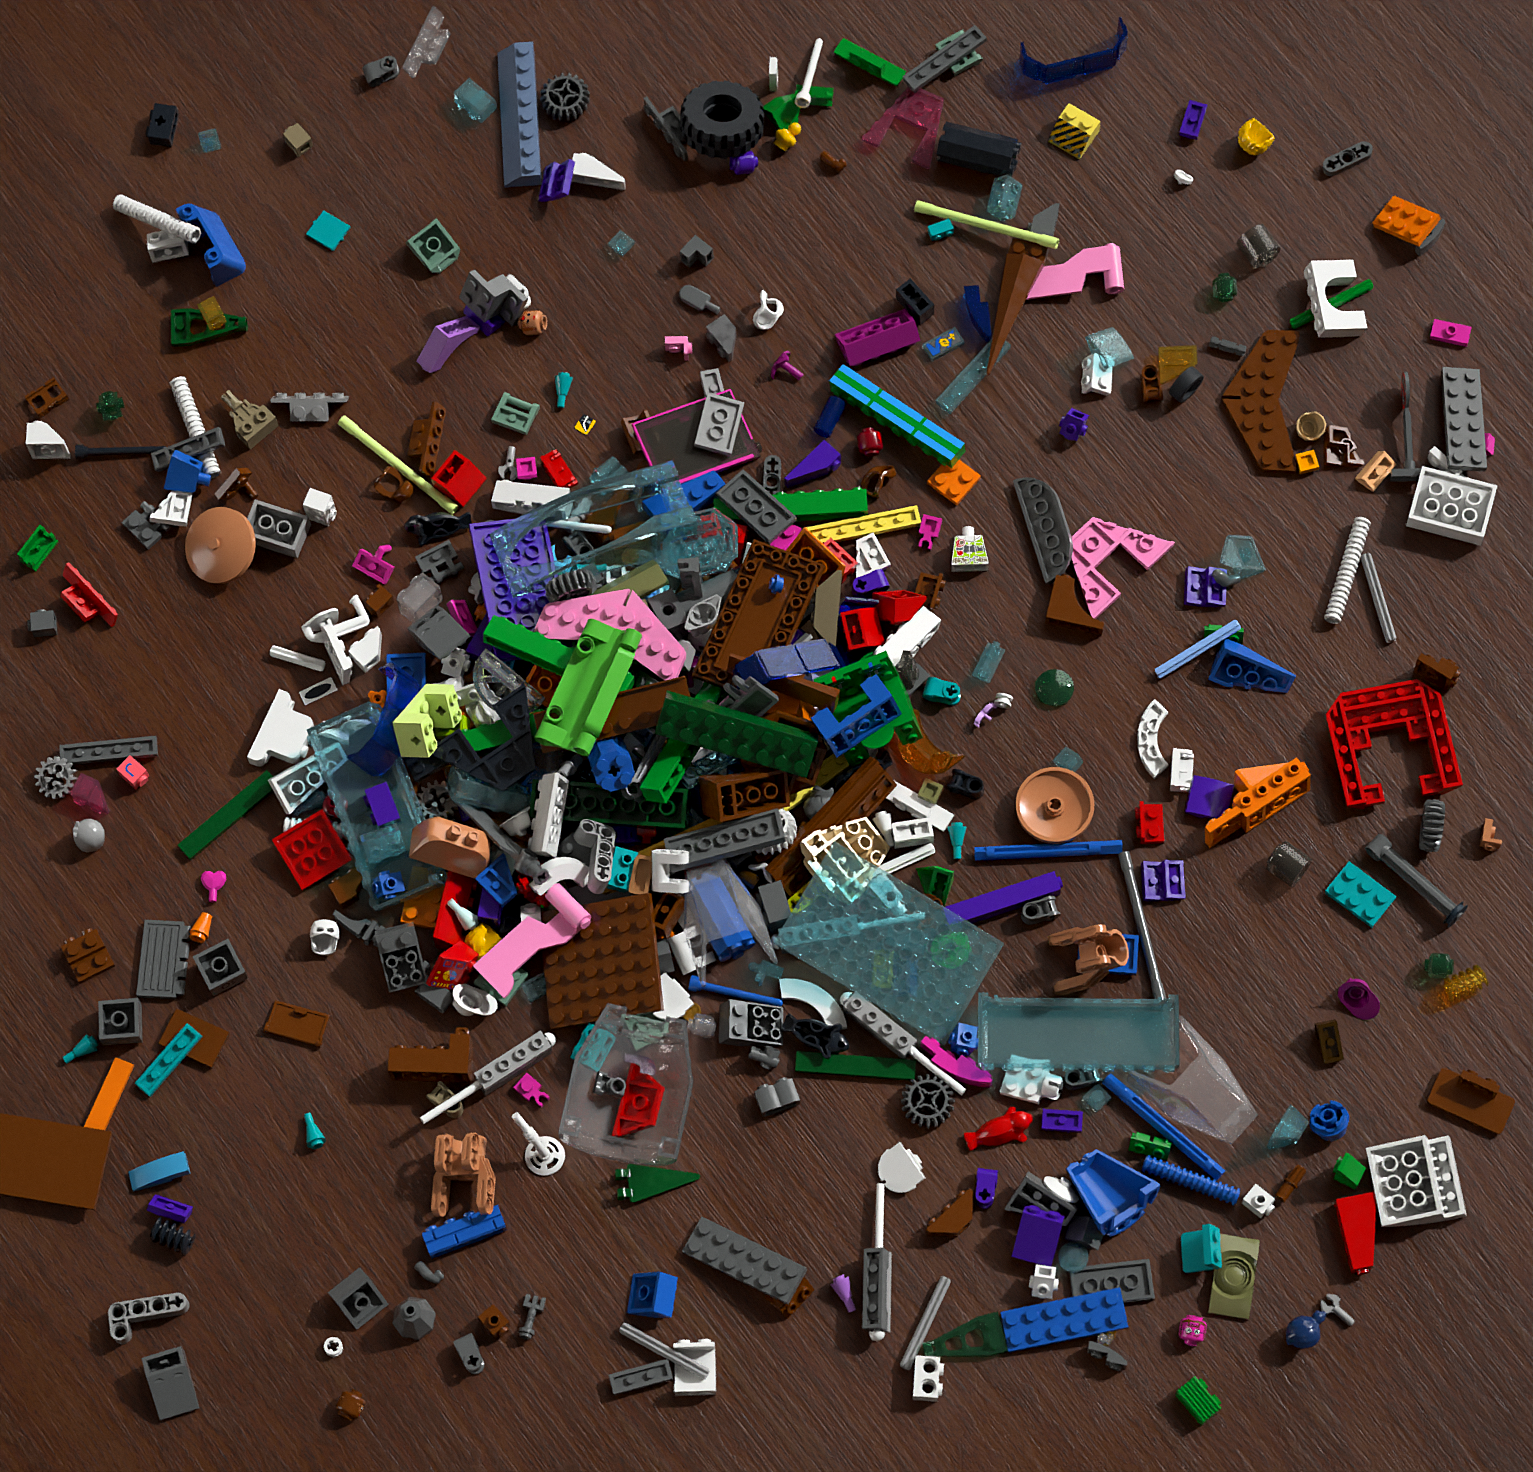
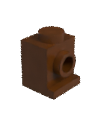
(378, 601)

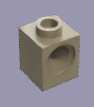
(297, 139)

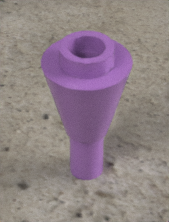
(842, 1288)

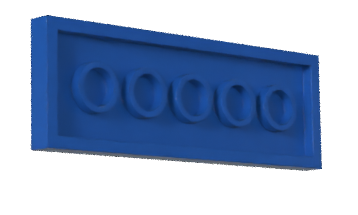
(1064, 1320)

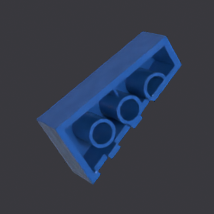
(698, 493)

